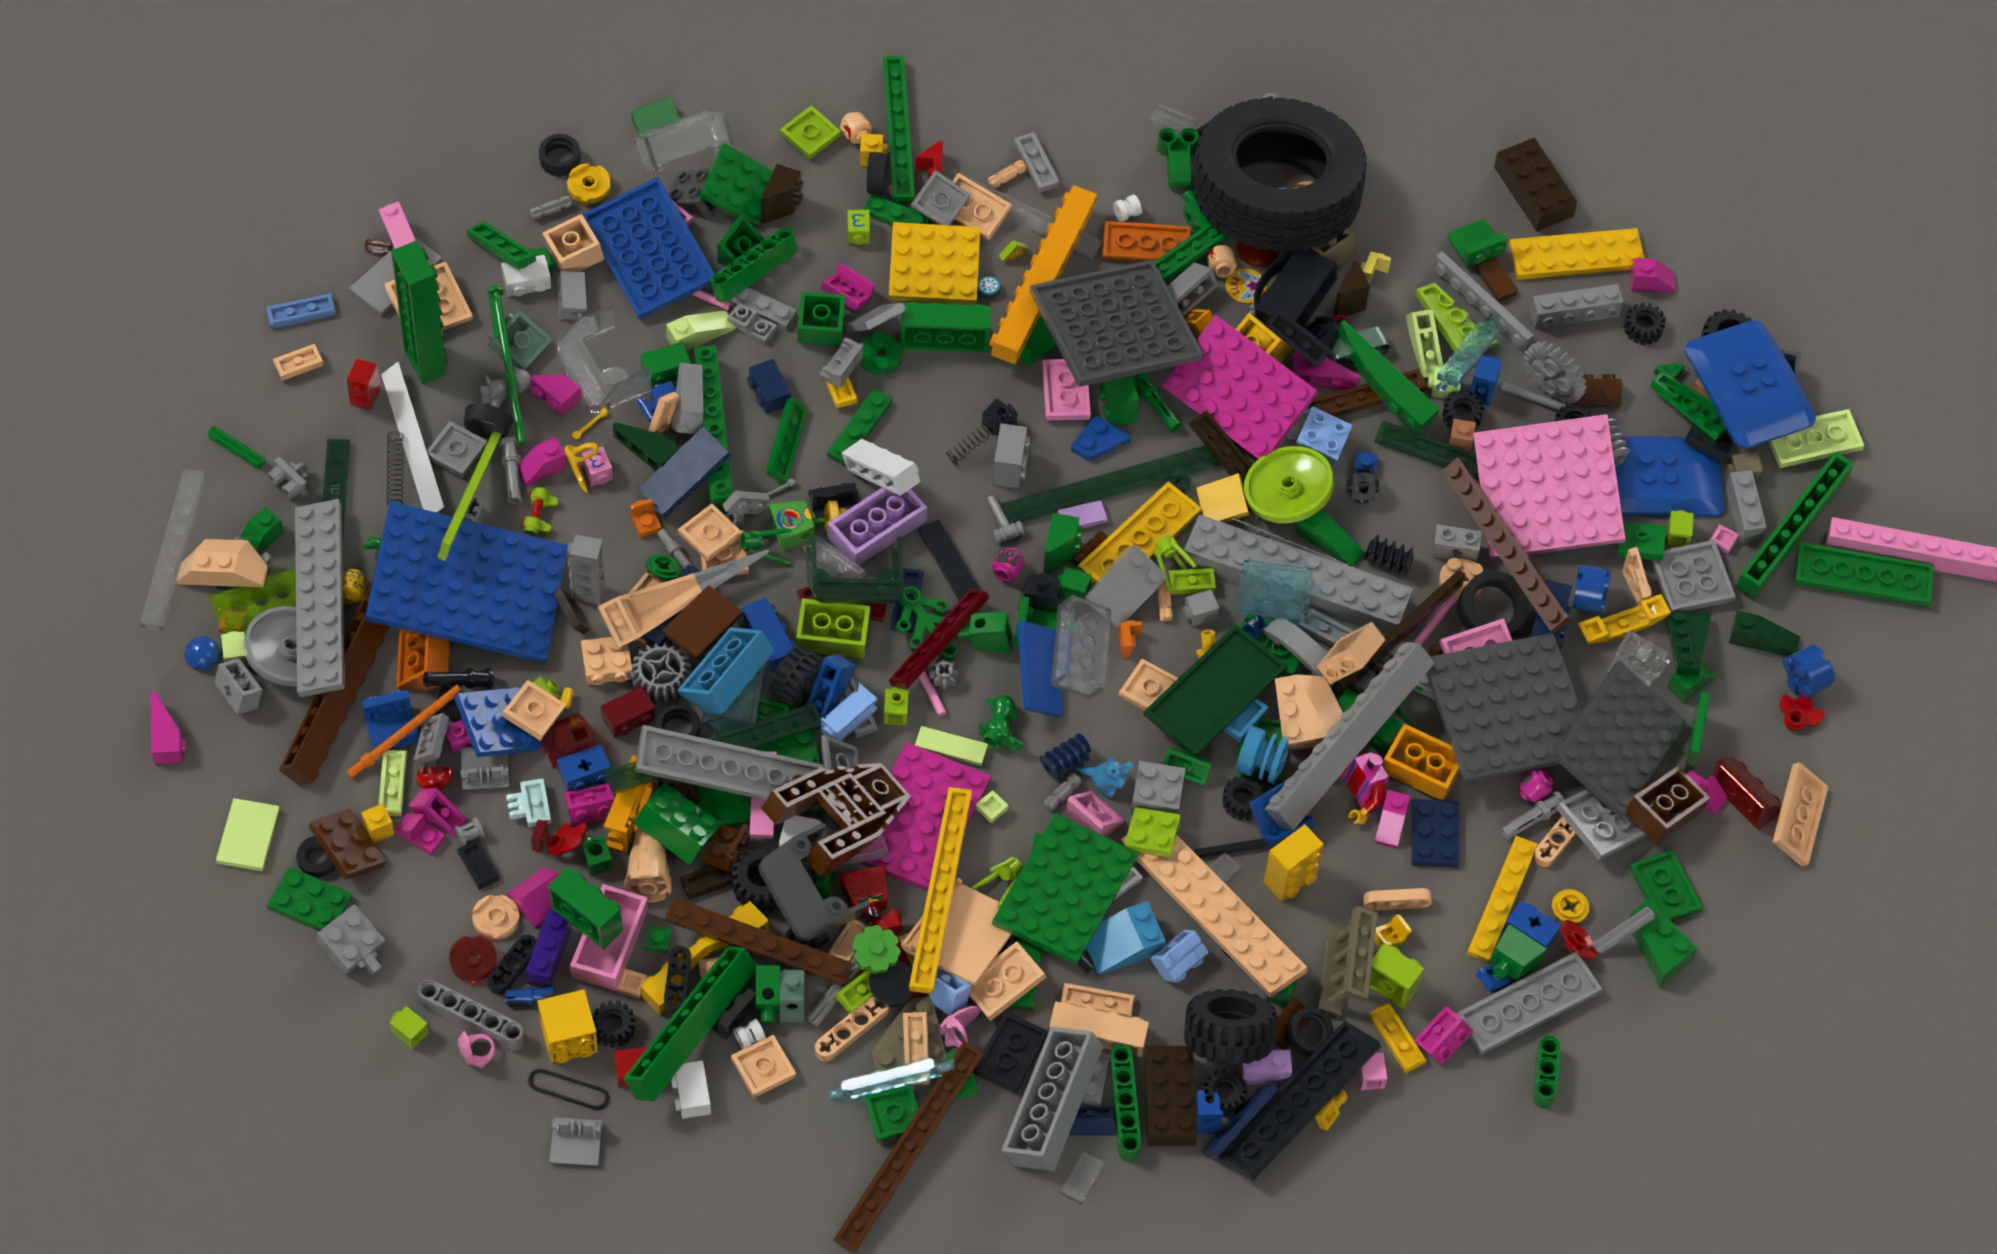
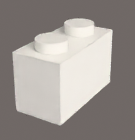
(526, 280)
(692, 1090)

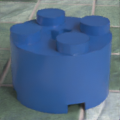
(1590, 588)
(1808, 671)

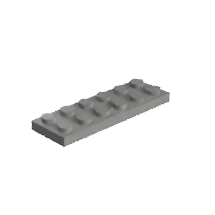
(1530, 1002)

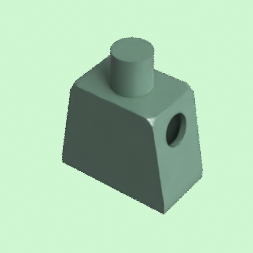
(792, 992)

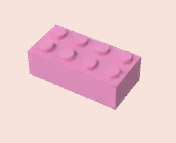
(607, 966)

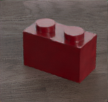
(628, 712)

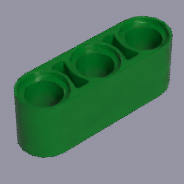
(1544, 1081)

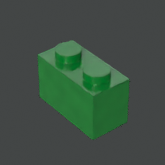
(664, 362)

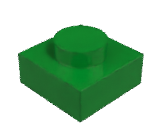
(658, 939)

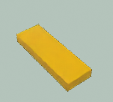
(1397, 1038)

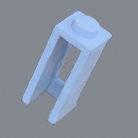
(849, 714)

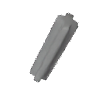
(1624, 930)

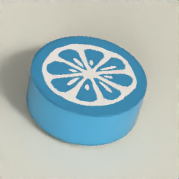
(988, 287)

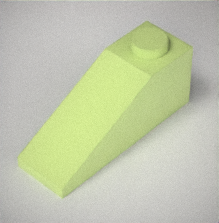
(698, 328)
(1424, 341)

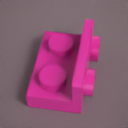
(589, 804)
(1444, 1035)

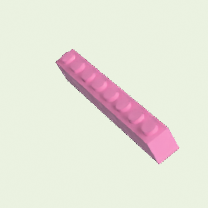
(1945, 554)

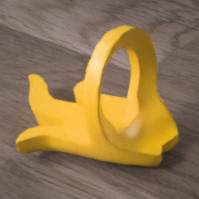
(572, 452)

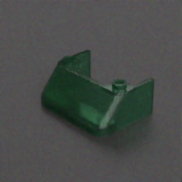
(884, 589)

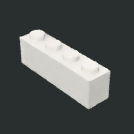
(881, 467)

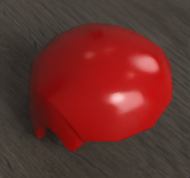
(434, 777)

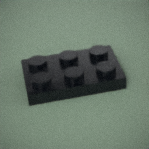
(1011, 1052)

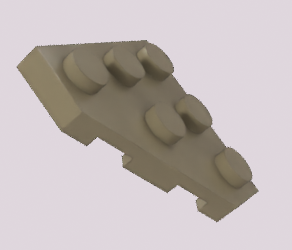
(890, 1048)

